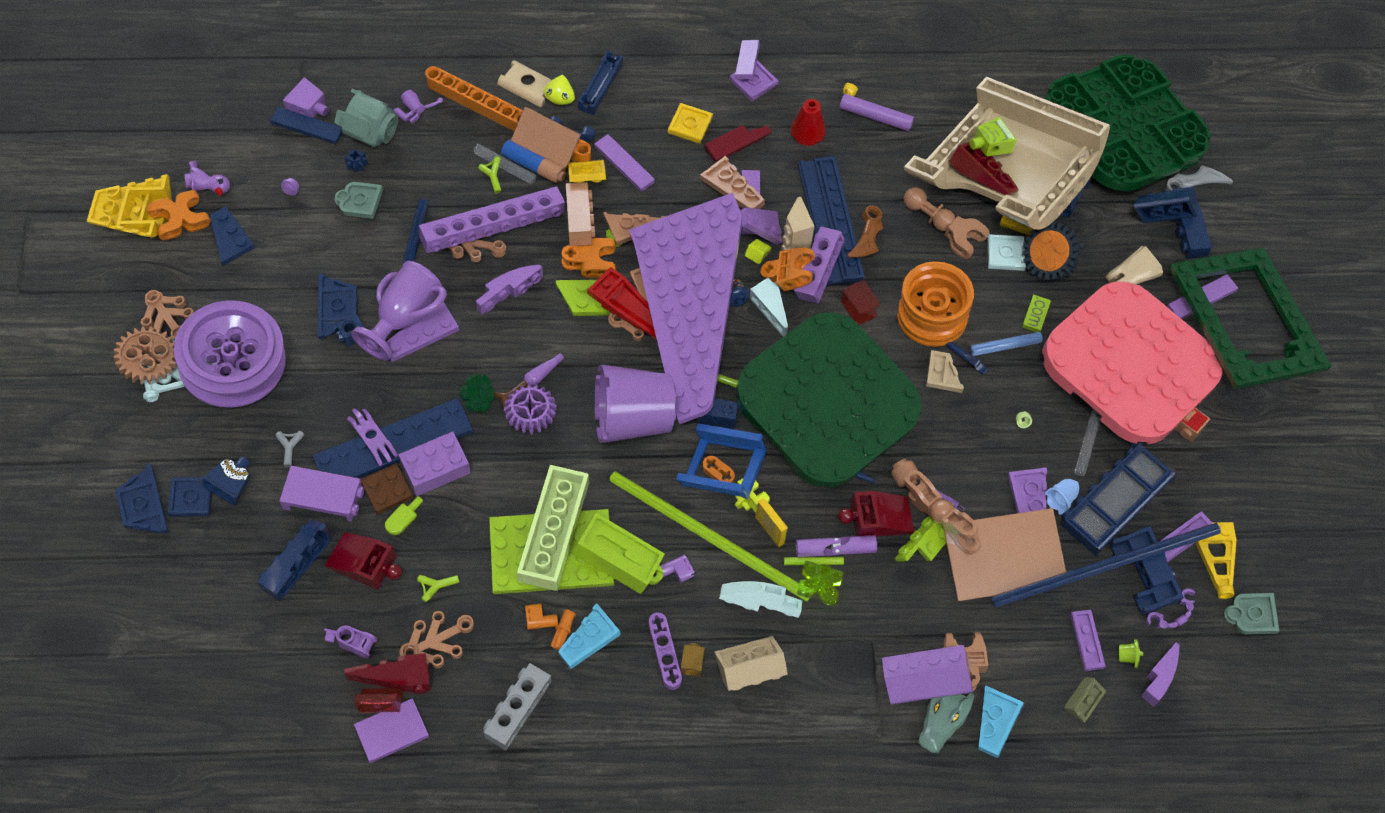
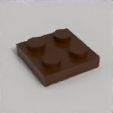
(386, 488)

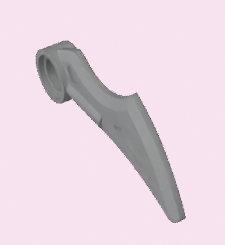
(1202, 176)

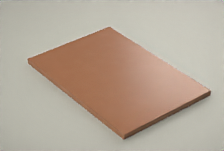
(1011, 555)

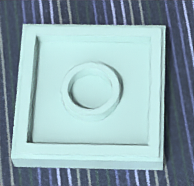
(1006, 252)

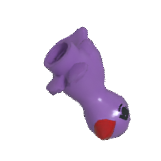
(200, 180)

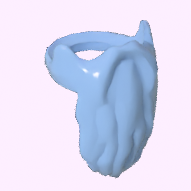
(1062, 495)

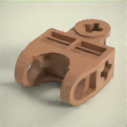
(976, 656)

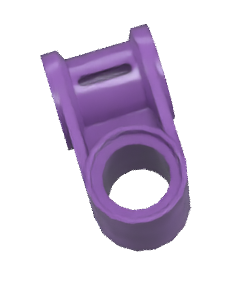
(359, 643)

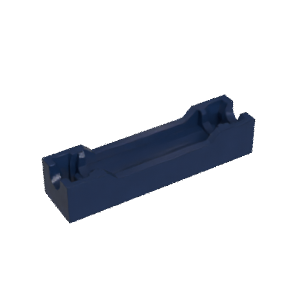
(600, 83)

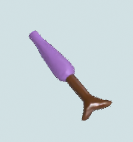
(533, 377)

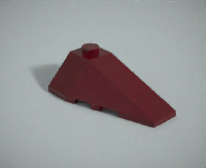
(982, 169)
(409, 673)

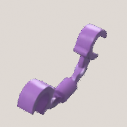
(1180, 620)

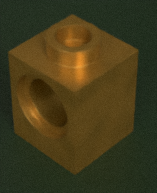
(692, 660)

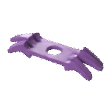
(375, 443)

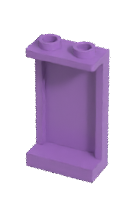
(322, 492)

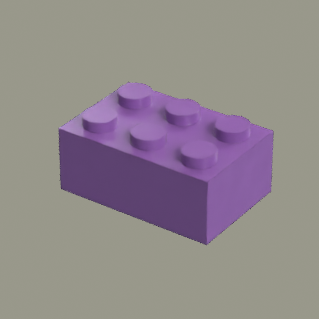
(434, 463)

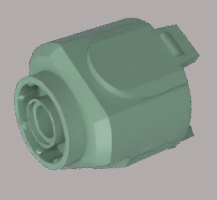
(367, 120)

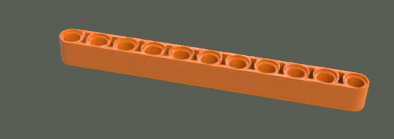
(486, 104)

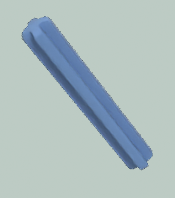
(1007, 343)

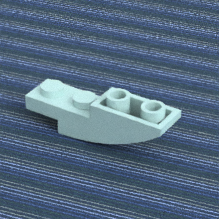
(753, 594)

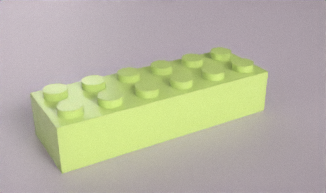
(553, 528)

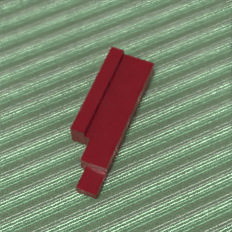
(735, 141)

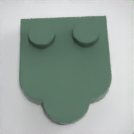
(359, 199)
(1253, 614)

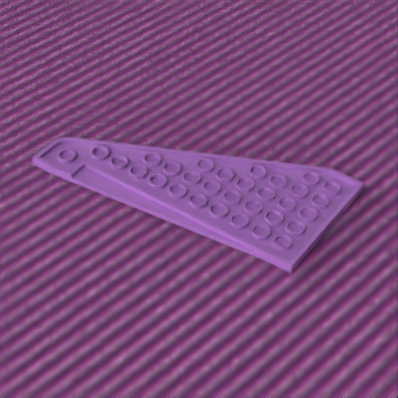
(688, 286)

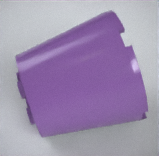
(633, 403)

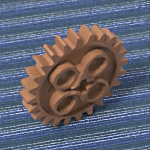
(145, 355)

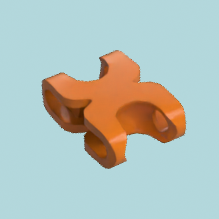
(178, 215)

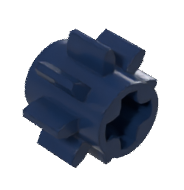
(356, 160)

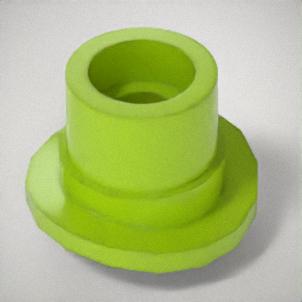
(1130, 653)

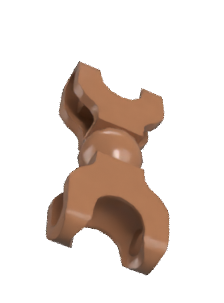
(954, 522)

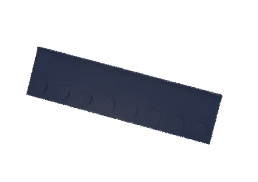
(829, 209)
(356, 460)

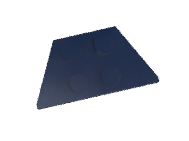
(335, 304)
(141, 503)

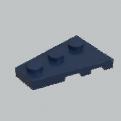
(229, 236)

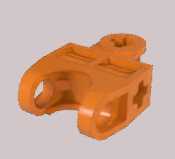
(788, 269)

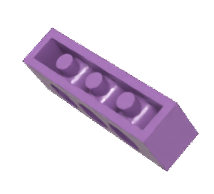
(833, 241)

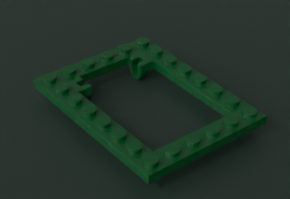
(1308, 354)

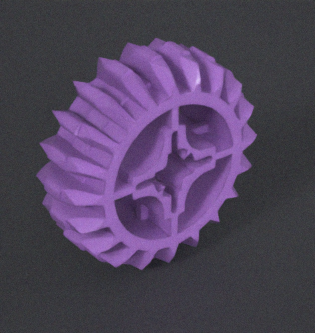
(516, 408)

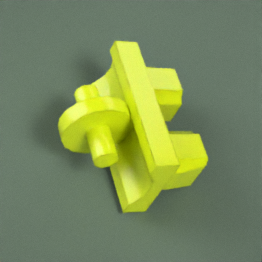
(752, 500)

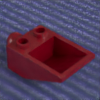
(882, 514)
(364, 560)

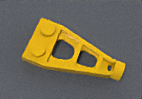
(1222, 583)

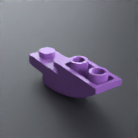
(513, 282)

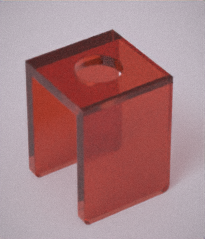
(860, 302)

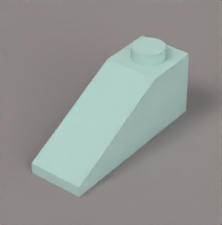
(769, 301)

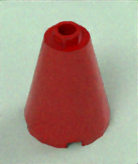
(809, 124)

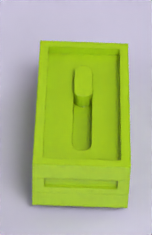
(619, 554)

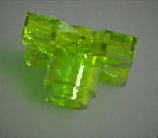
(820, 580)

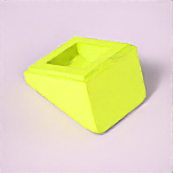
(757, 251)

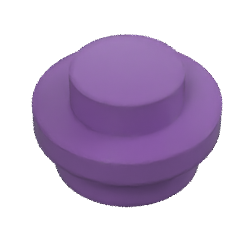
(290, 186)

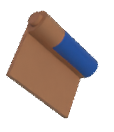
(541, 145)

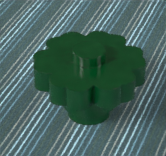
(477, 393)

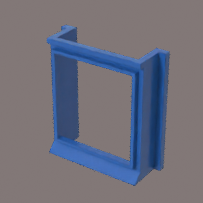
(729, 438)

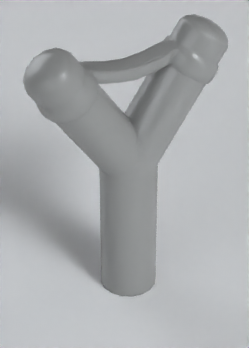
(289, 445)

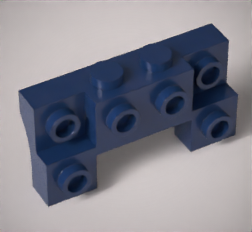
(1154, 572)

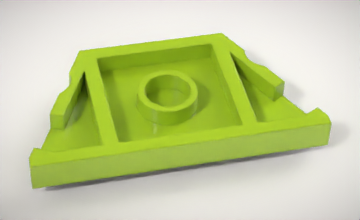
(579, 302)

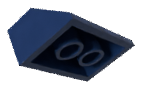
(1167, 205)

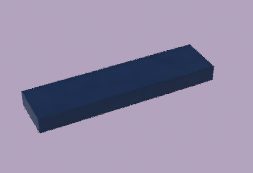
(306, 125)

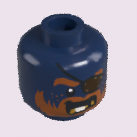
(739, 293)

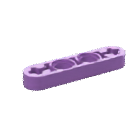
(667, 650)

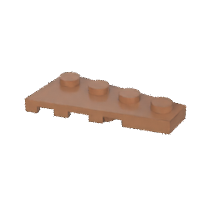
(726, 180)

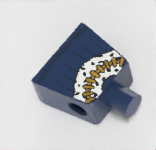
(228, 479)

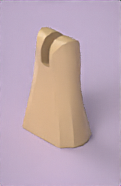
(1137, 268)

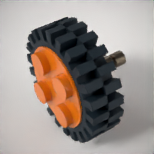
(1052, 251)

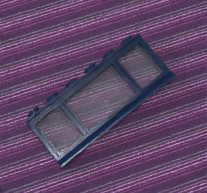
(1116, 498)

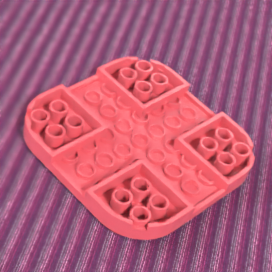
(1132, 362)

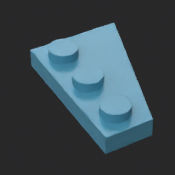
(590, 637)
(997, 720)

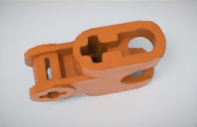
(588, 257)

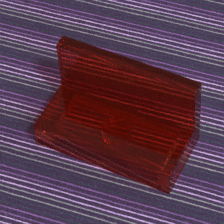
(379, 700)

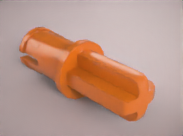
(563, 629)

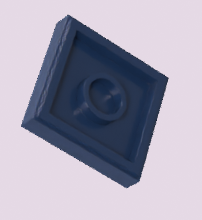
(189, 497)

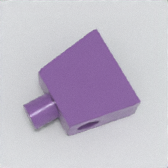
(306, 100)

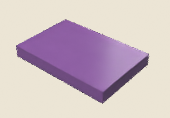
(391, 731)

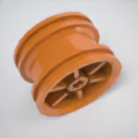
(932, 317)

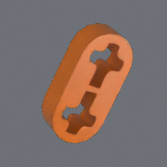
(719, 469)

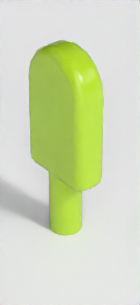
(402, 517)

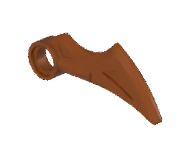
(867, 244)

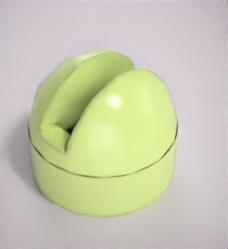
(1028, 420)

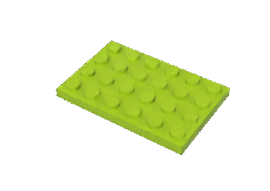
(508, 542)

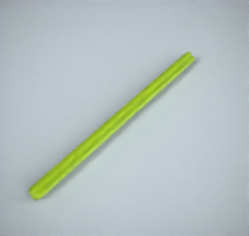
(706, 533)

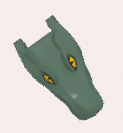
(943, 719)

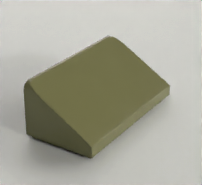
(1085, 699)

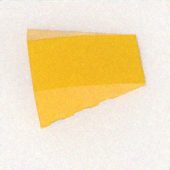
(126, 206)

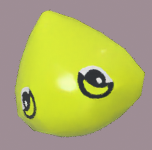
(559, 91)

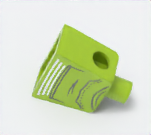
(993, 138)

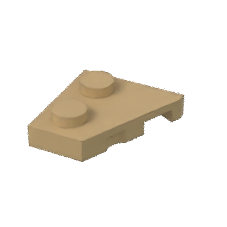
(942, 372)

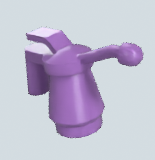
(412, 102)

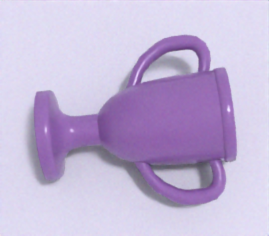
(402, 304)

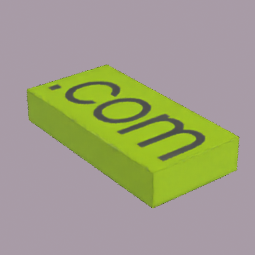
(1036, 313)

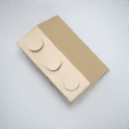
(798, 227)
(751, 663)

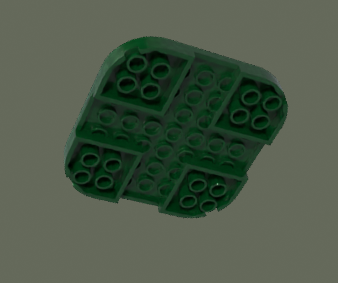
(1148, 123)
(828, 399)

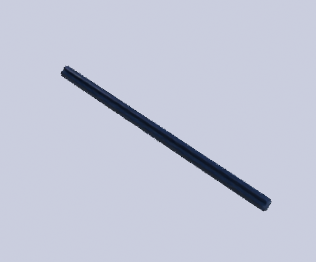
(1106, 565)

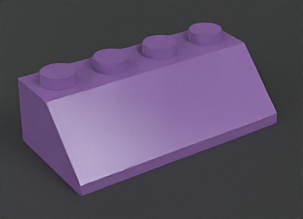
(927, 674)

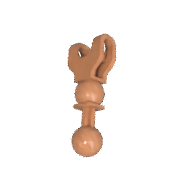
(944, 220)

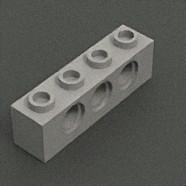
(505, 735)

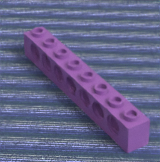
(491, 219)

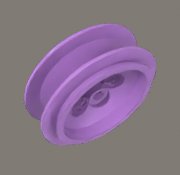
(220, 326)

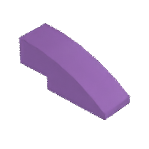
(1162, 676)

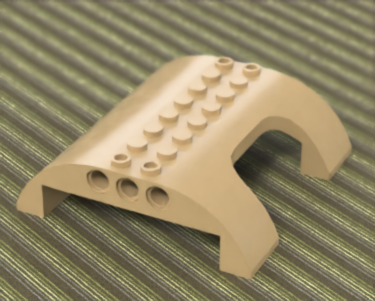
(1050, 158)

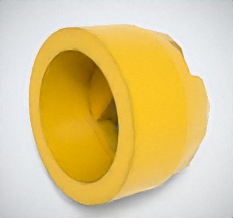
(850, 89)

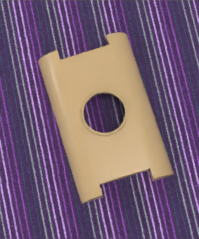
(531, 93)

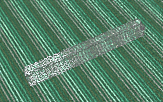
(505, 164)
(1088, 443)

